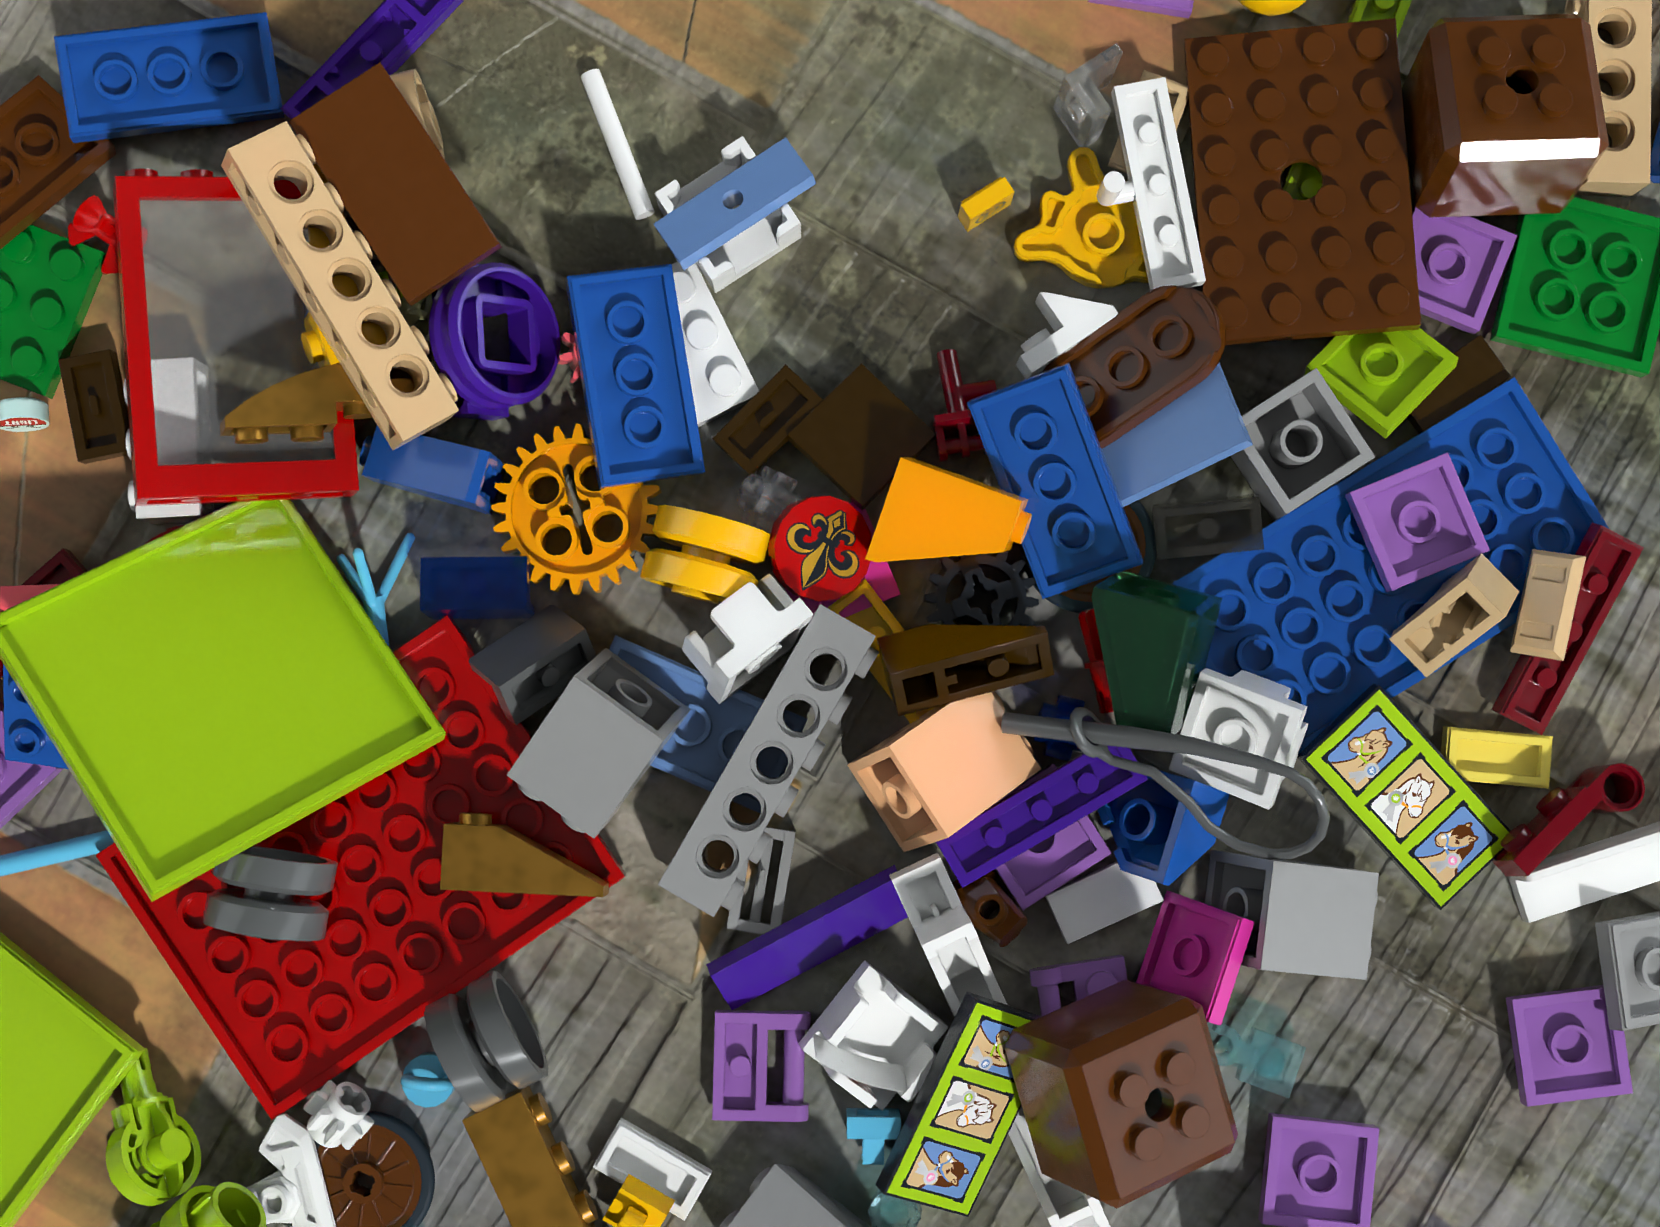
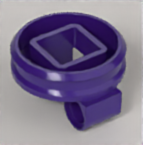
(457, 339)

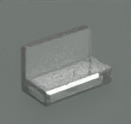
(1080, 100)

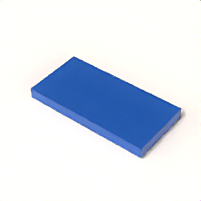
(168, 77)
(635, 375)
(1051, 456)

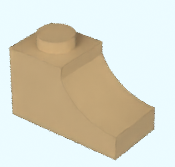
(1455, 615)

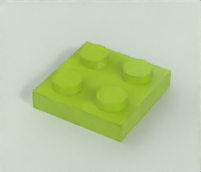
(1383, 373)

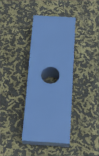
(756, 186)

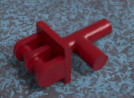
(958, 420)

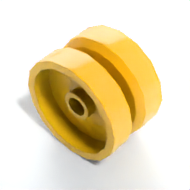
(707, 547)

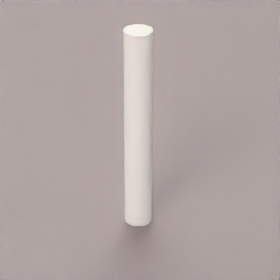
(617, 144)

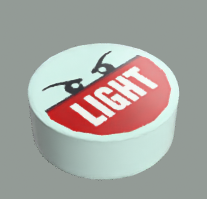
(23, 414)

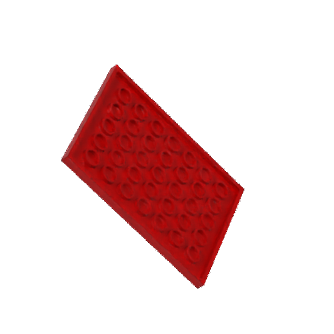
(391, 937)

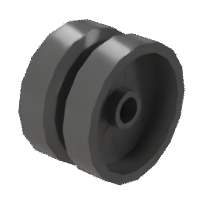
(269, 899)
(485, 1041)

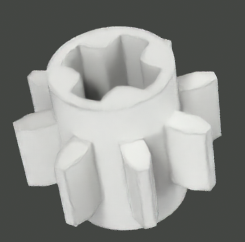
(338, 1114)

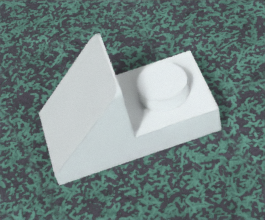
(1072, 322)

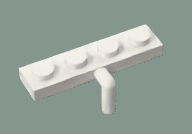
(1155, 184)

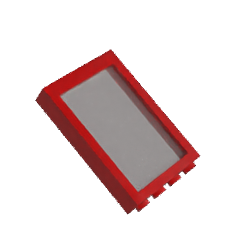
(204, 332)

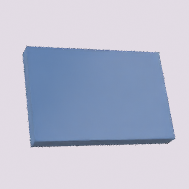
(1178, 440)

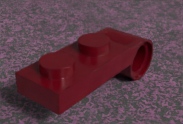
(1563, 810)

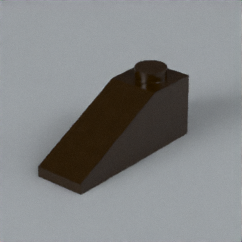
(960, 661)

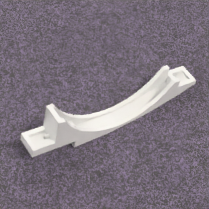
(963, 967)

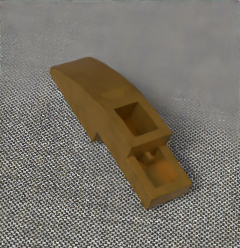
(300, 407)

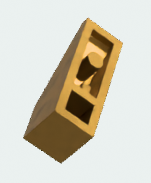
(506, 861)

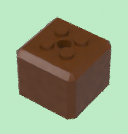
(1480, 142)
(1087, 1087)

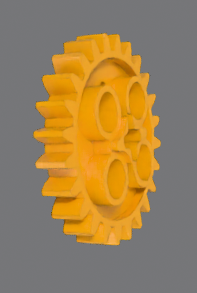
(533, 522)

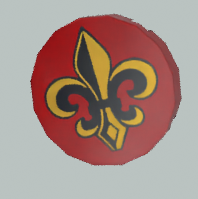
(820, 548)

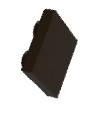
(860, 436)

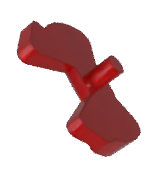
(93, 221)

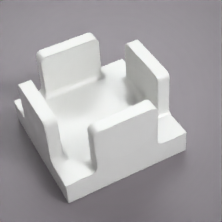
(750, 635)
(1246, 716)
(881, 1024)

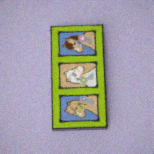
(1406, 796)
(958, 1112)

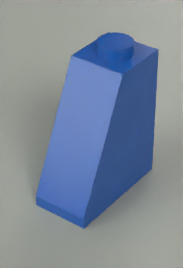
(435, 470)

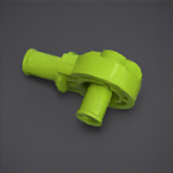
(150, 1142)

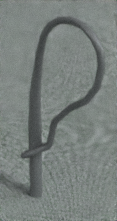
(1094, 737)

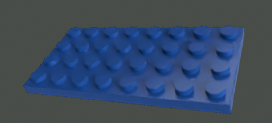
(1312, 599)

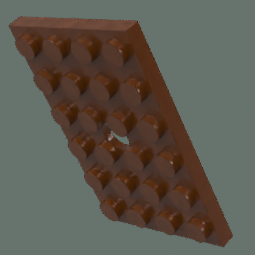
(1321, 261)

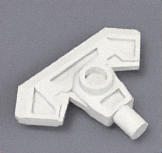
(298, 1189)

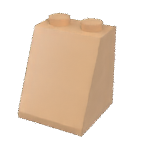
(943, 770)

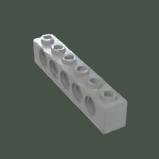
(688, 872)

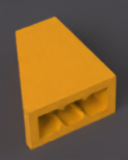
(945, 515)

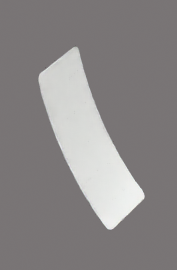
(859, 1068)

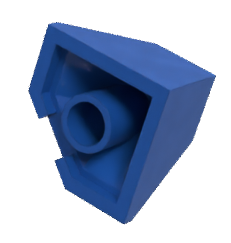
(1157, 831)

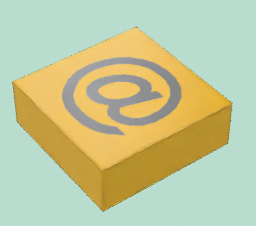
(985, 203)

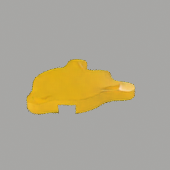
(1081, 236)

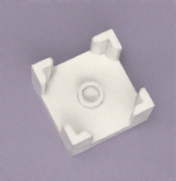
(749, 247)

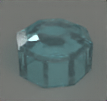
(893, 1211)

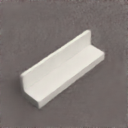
(1589, 873)

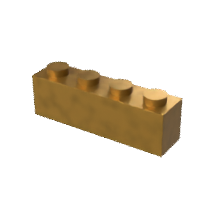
(527, 1164)

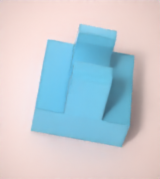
(873, 1128)

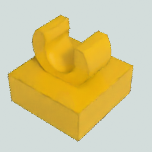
(638, 1205)

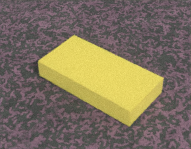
(1498, 756)

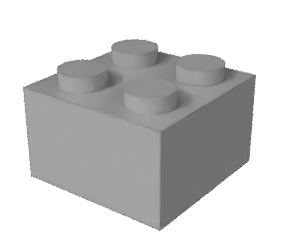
(1299, 445)

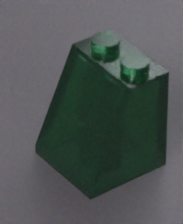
(1153, 647)

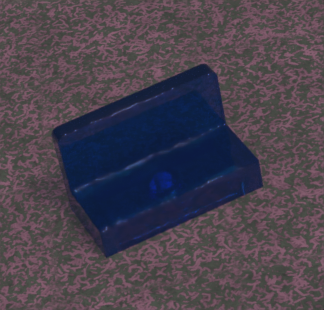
(476, 587)

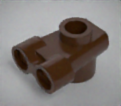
(981, 899)

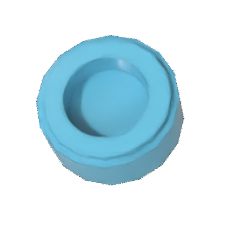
(426, 1081)

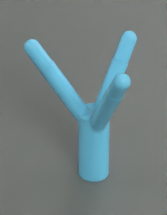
(362, 582)

